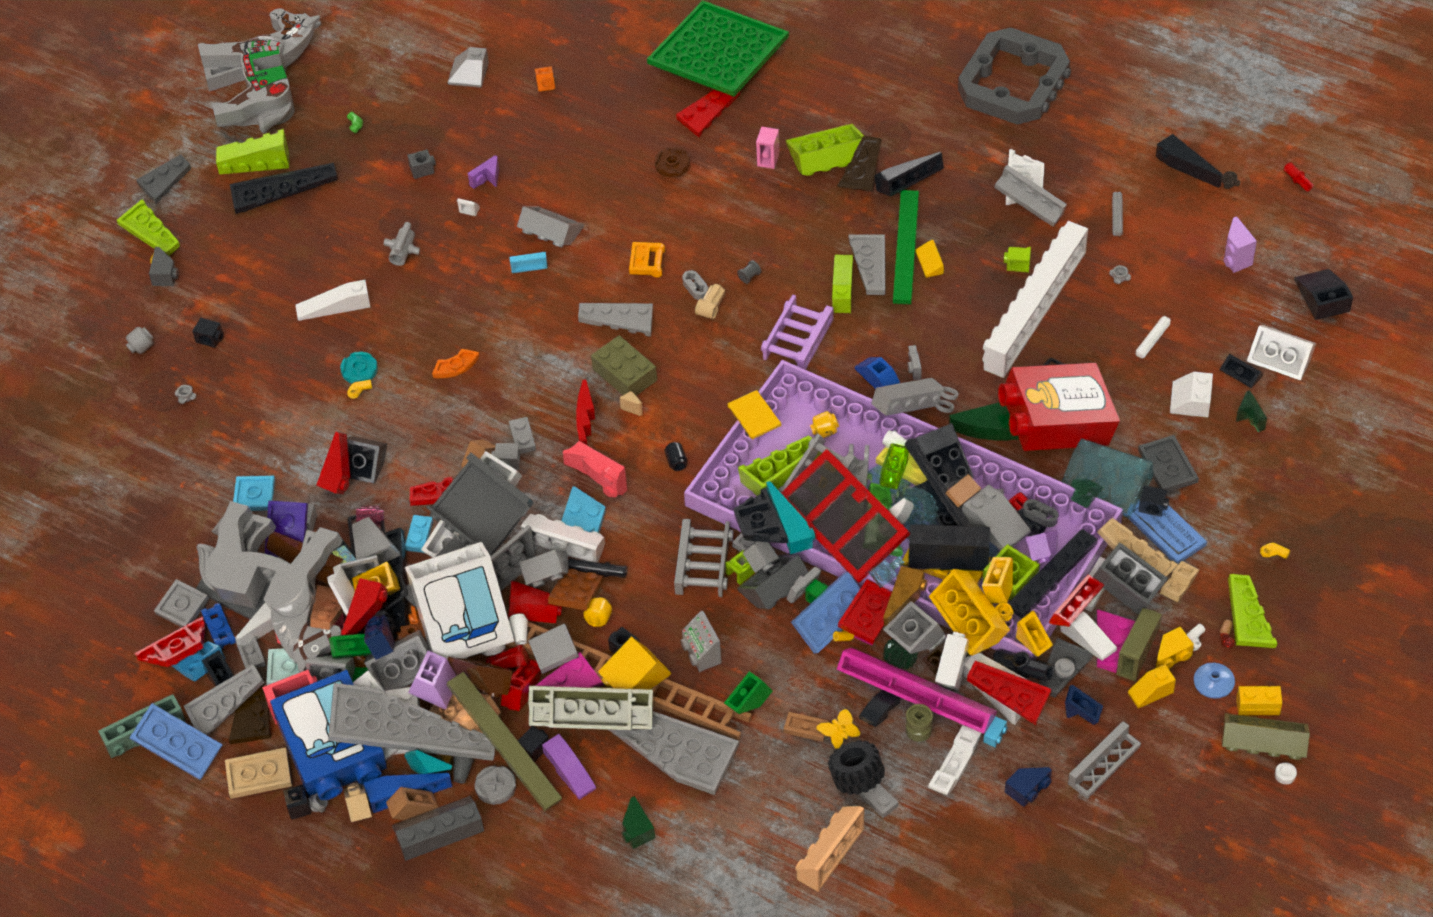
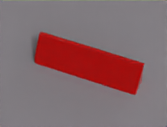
(1076, 602)

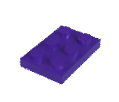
(289, 520)

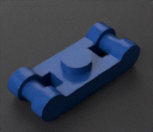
(218, 626)

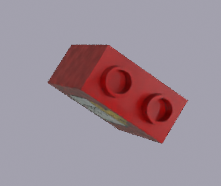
(1058, 406)

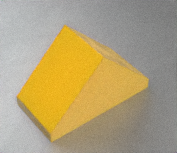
(1032, 634)

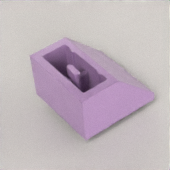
(432, 680)

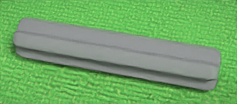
(1117, 212)

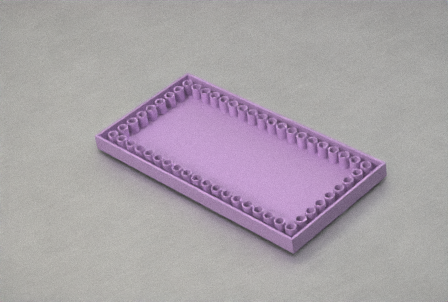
(800, 395)

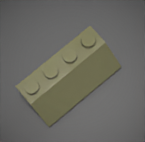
(1265, 735)

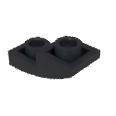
(877, 709)

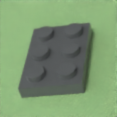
(1170, 463)

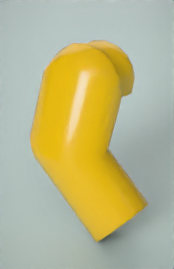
(357, 387)
(1274, 549)
(842, 636)

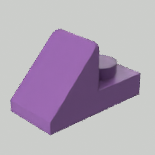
(487, 171)

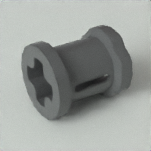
(749, 271)

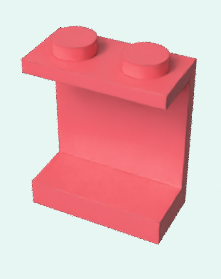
(286, 686)

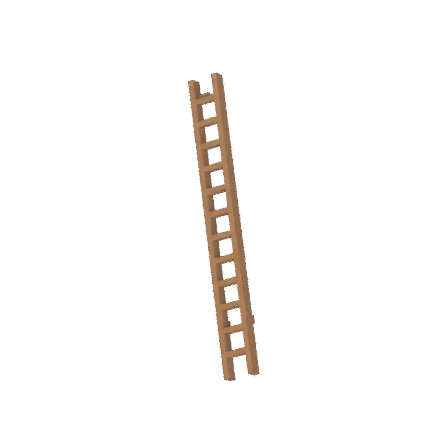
(668, 684)

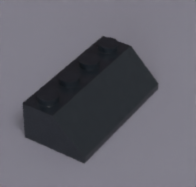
(948, 547)

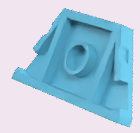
(583, 511)

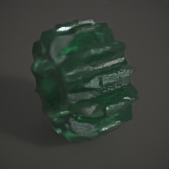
(898, 656)

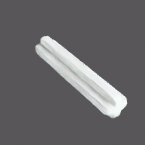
(1153, 337)

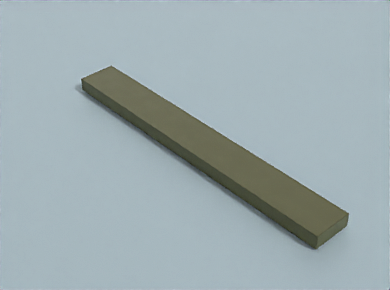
(504, 741)

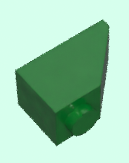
(748, 694)

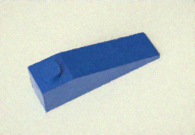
(382, 788)

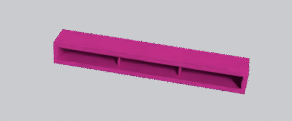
(916, 690)

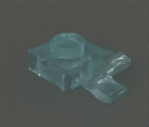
(885, 572)

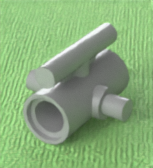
(402, 245)

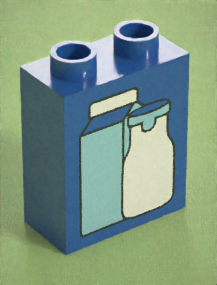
(321, 763)

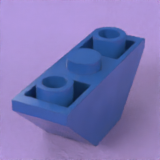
(877, 372)

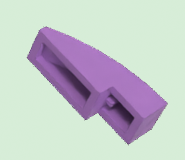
(568, 766)

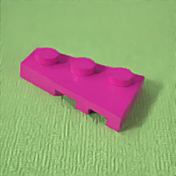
(573, 674)

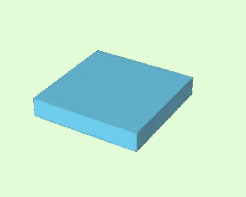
(254, 491)

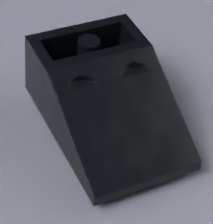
(1325, 293)
(945, 454)

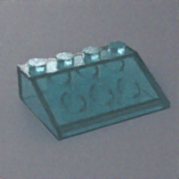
(1114, 470)

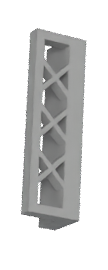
(1030, 196)
(1100, 754)

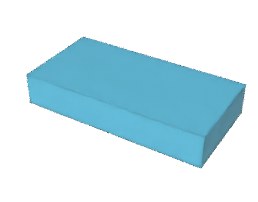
(528, 262)

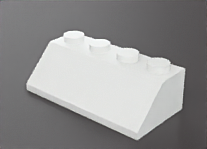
(562, 537)

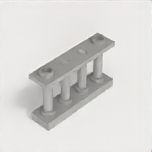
(815, 446)
(686, 548)

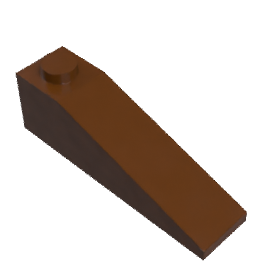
(290, 548)

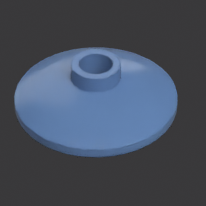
(1211, 686)

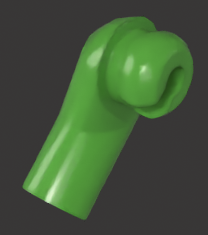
(357, 122)

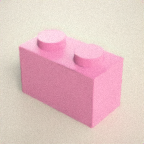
(767, 147)

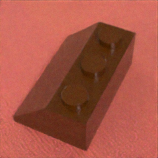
(484, 676)

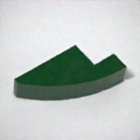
(985, 422)

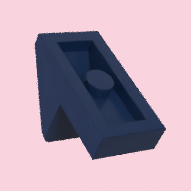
(1080, 703)

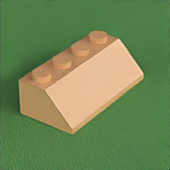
(831, 847)

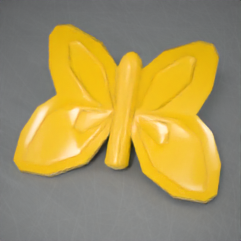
(840, 729)

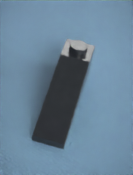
(1184, 159)
(907, 174)

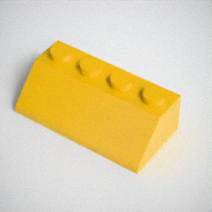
(969, 611)

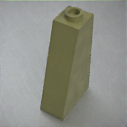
(1138, 644)

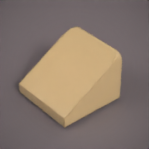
(630, 403)

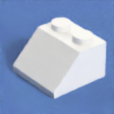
(1192, 394)

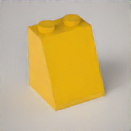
(633, 668)

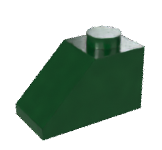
(636, 825)

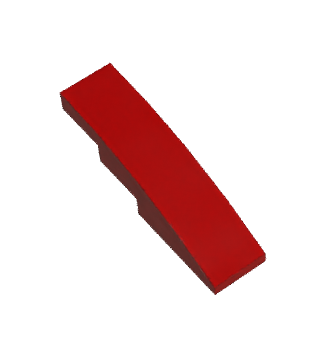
(584, 413)

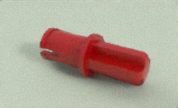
(1298, 176)

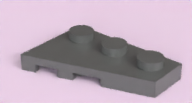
(163, 177)
(1066, 650)

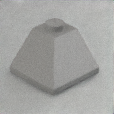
(469, 68)
(327, 666)

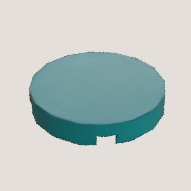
(358, 367)

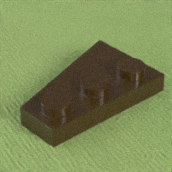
(863, 166)

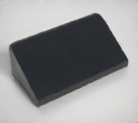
(1241, 371)

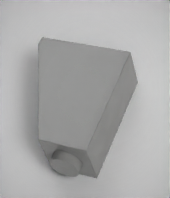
(371, 541)

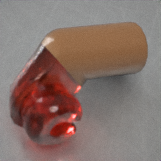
(1225, 629)

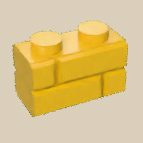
(1259, 700)

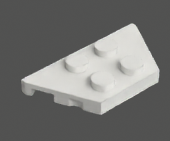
(1027, 167)

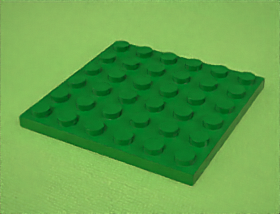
(718, 48)

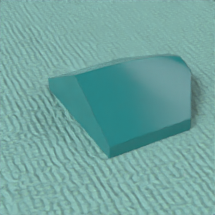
(424, 763)

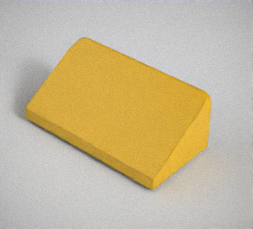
(930, 259)

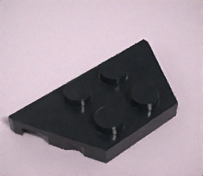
(760, 520)

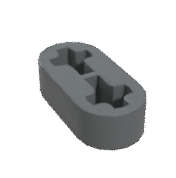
(1040, 513)

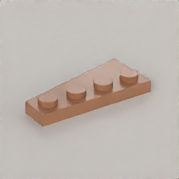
(325, 609)

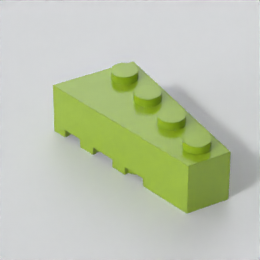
(254, 154)
(775, 467)

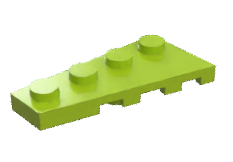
(1248, 615)

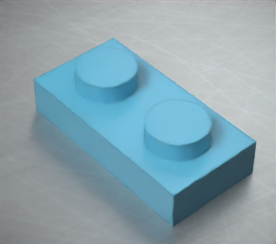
(418, 533)

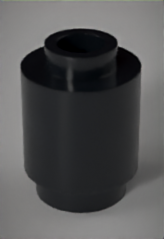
(676, 456)

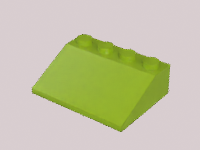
(824, 149)

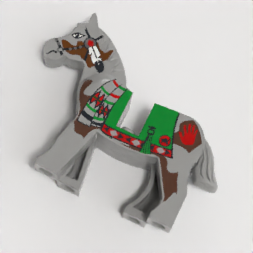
(263, 66)

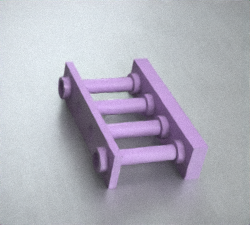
(809, 344)

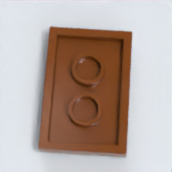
(576, 589)

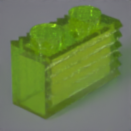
(894, 466)

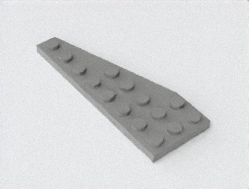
(374, 719)
(683, 751)

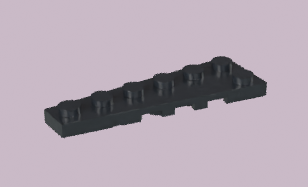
(267, 189)

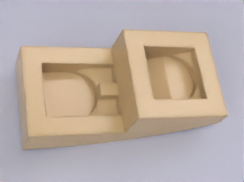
(1180, 581)

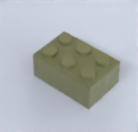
(624, 367)

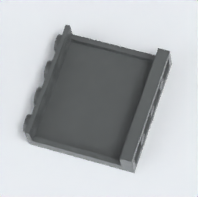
(480, 505)

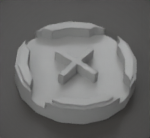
(495, 785)

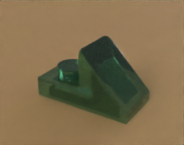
(1250, 409)
(1085, 491)

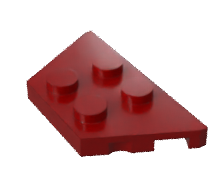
(175, 646)

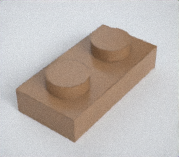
(804, 726)

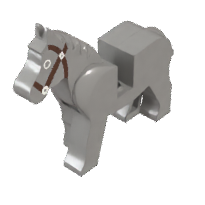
(241, 574)

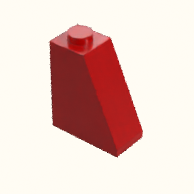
(532, 604)

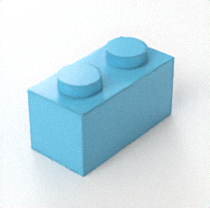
(995, 731)

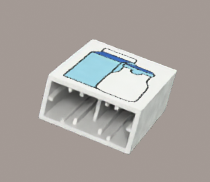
(460, 603)

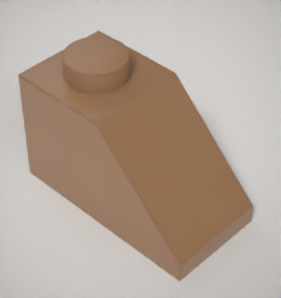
(410, 802)

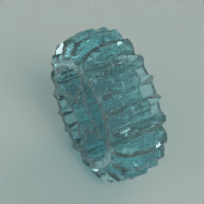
(919, 516)

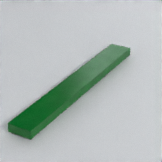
(905, 247)

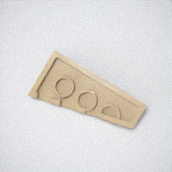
(1115, 532)

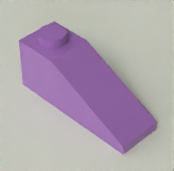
(1042, 545)

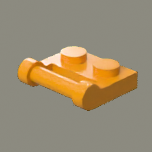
(640, 258)

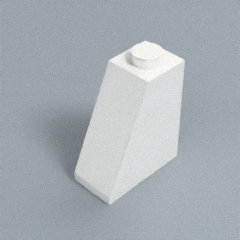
(952, 661)

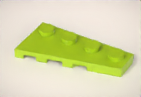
(148, 228)

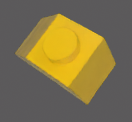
(999, 580)
(1153, 686)

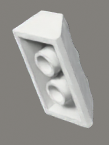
(1281, 352)

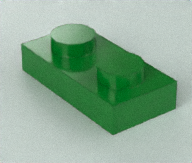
(348, 646)

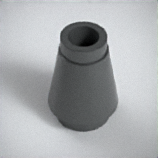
(461, 768)

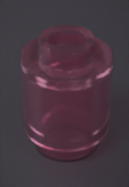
(373, 512)

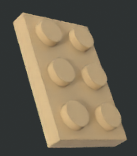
(258, 773)

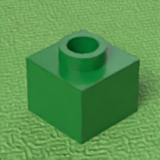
(814, 590)

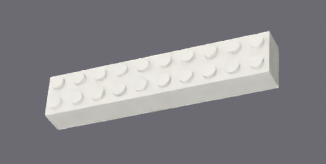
(1034, 299)

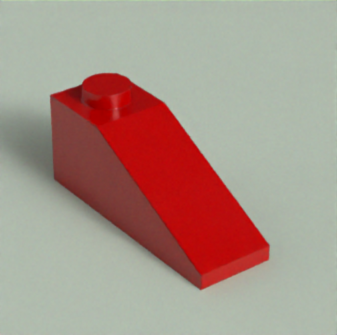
(336, 470)
(364, 605)
(519, 685)

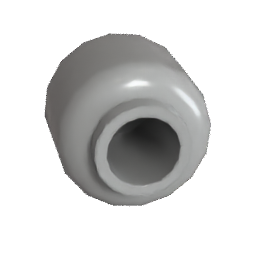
(139, 340)

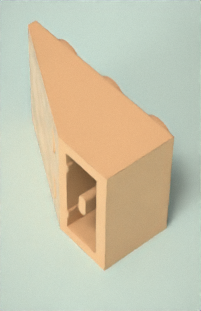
(457, 713)

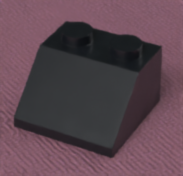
(365, 458)

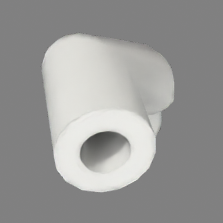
(1194, 636)

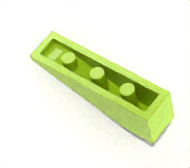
(842, 284)

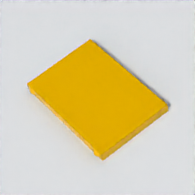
(754, 414)

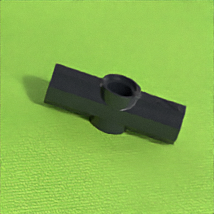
(1024, 665)

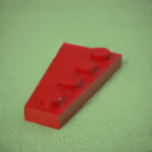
(704, 111)
(1012, 691)

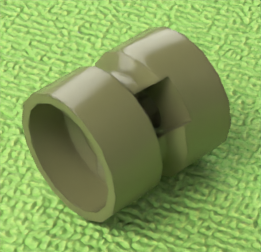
(919, 722)

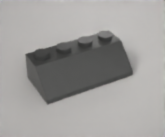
(438, 828)

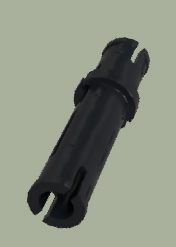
(605, 569)

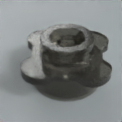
(1230, 180)

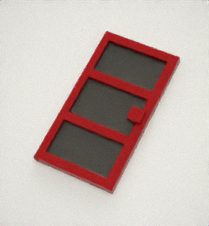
(845, 515)

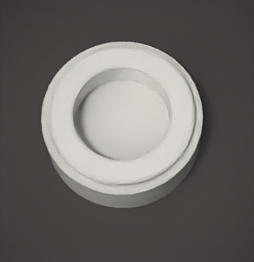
(1285, 773)

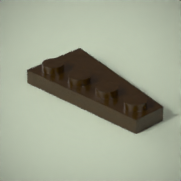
(252, 717)

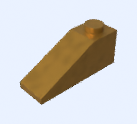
(906, 589)

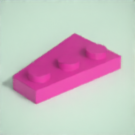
(1117, 630)

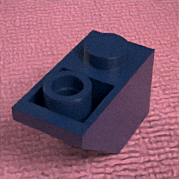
(379, 637)
(1027, 783)

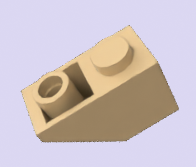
(357, 802)

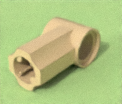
(709, 304)

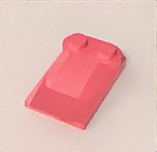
(598, 467)

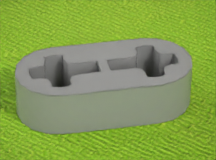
(692, 287)

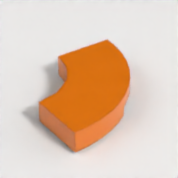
(456, 365)

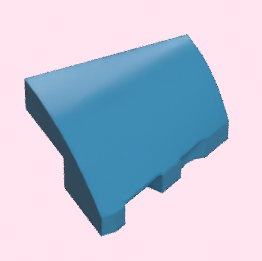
(192, 665)

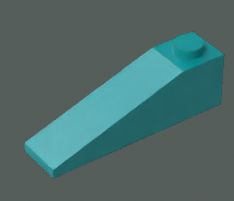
(794, 525)

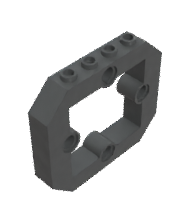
(998, 101)

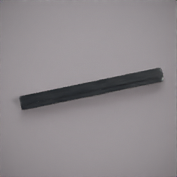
(936, 482)

